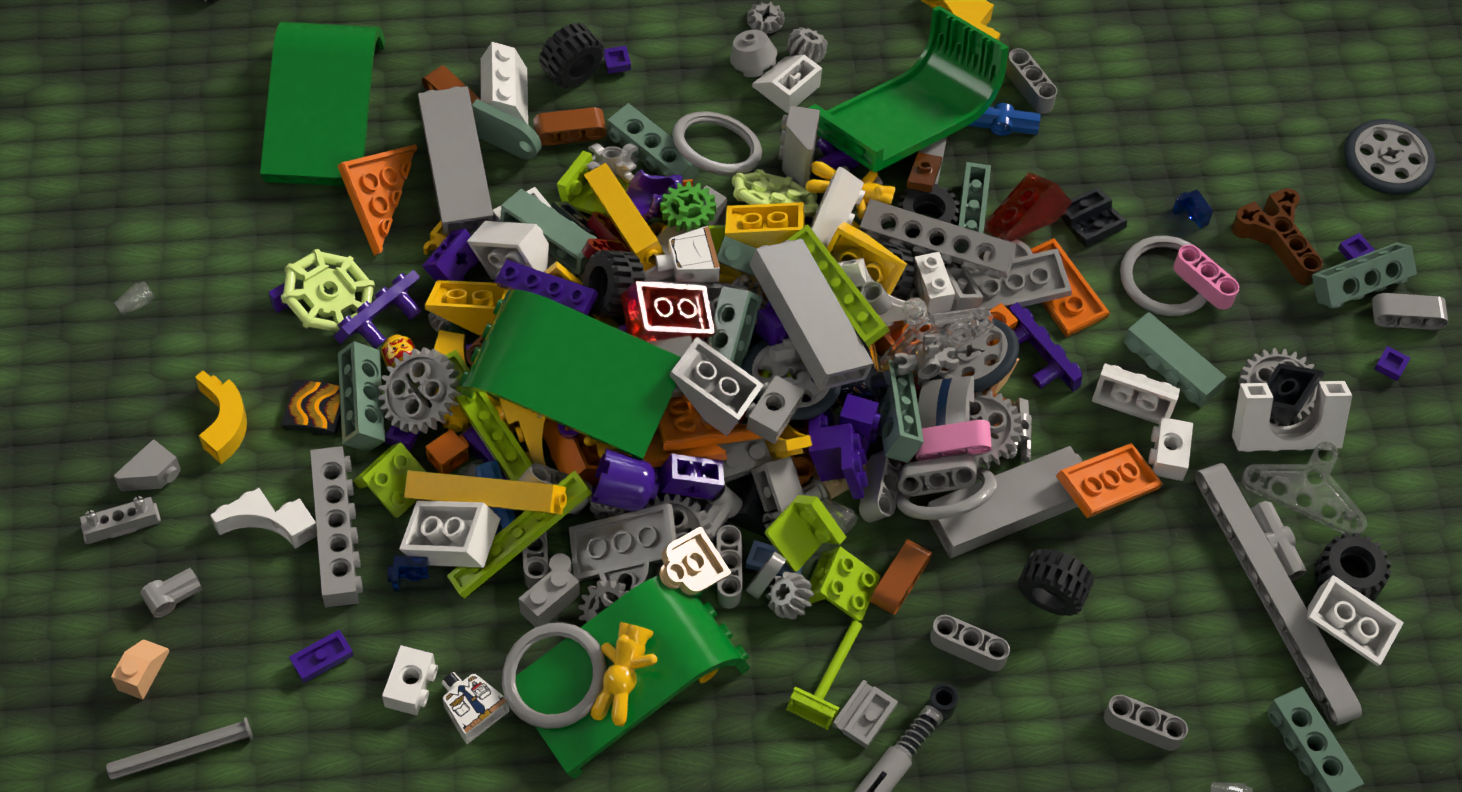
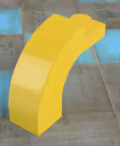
(229, 428)

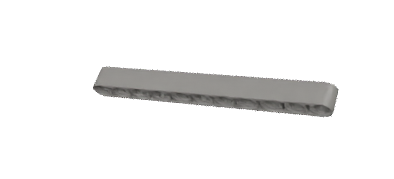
(1278, 595)

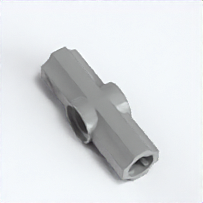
(1280, 538)

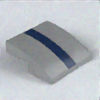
(946, 401)

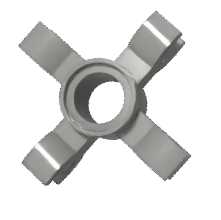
(618, 160)
(926, 360)

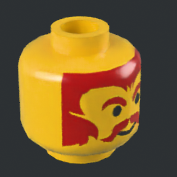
(394, 348)

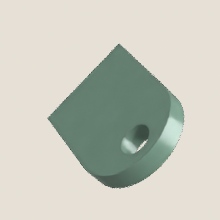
(505, 131)

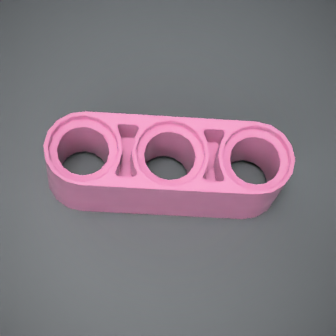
(1206, 276)
(955, 439)

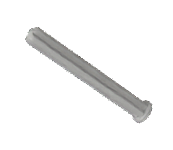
(179, 749)

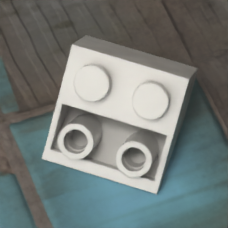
(790, 81)

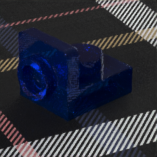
(1196, 207)
(408, 567)

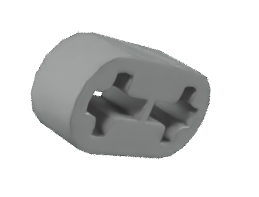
(765, 574)

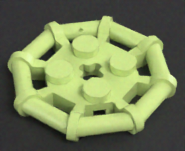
(772, 189)
(313, 289)

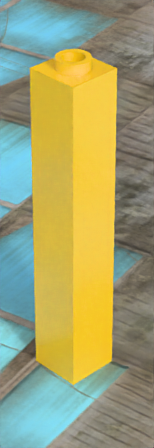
(624, 215)
(492, 492)

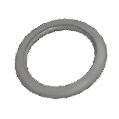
(709, 165)
(1137, 296)
(955, 509)
(510, 666)

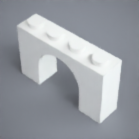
(1324, 423)

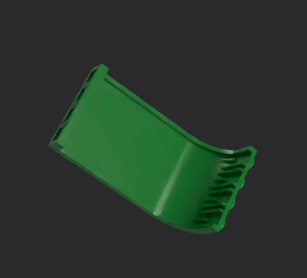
(931, 100)
(317, 101)
(573, 371)
(686, 649)

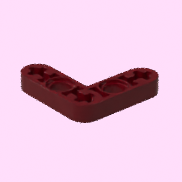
(609, 236)

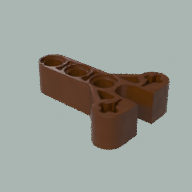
(1280, 233)

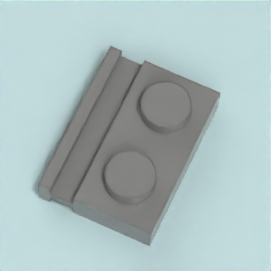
(865, 714)

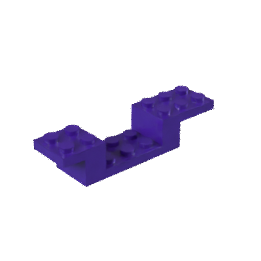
(837, 452)

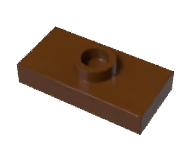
(924, 172)

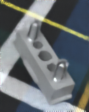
(132, 517)

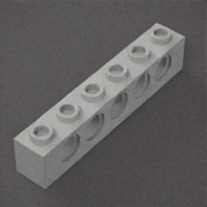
(879, 213)
(344, 589)

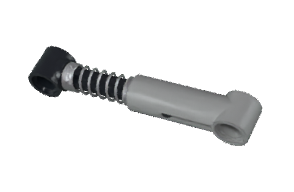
(898, 758)

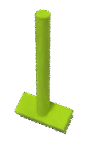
(814, 706)

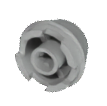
(753, 53)

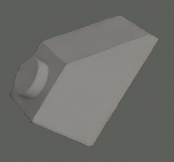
(148, 469)

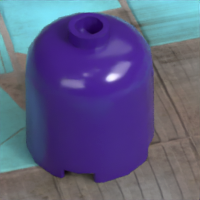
(624, 482)

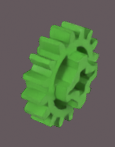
(688, 207)

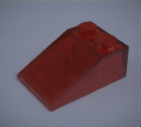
(1027, 208)
(667, 311)

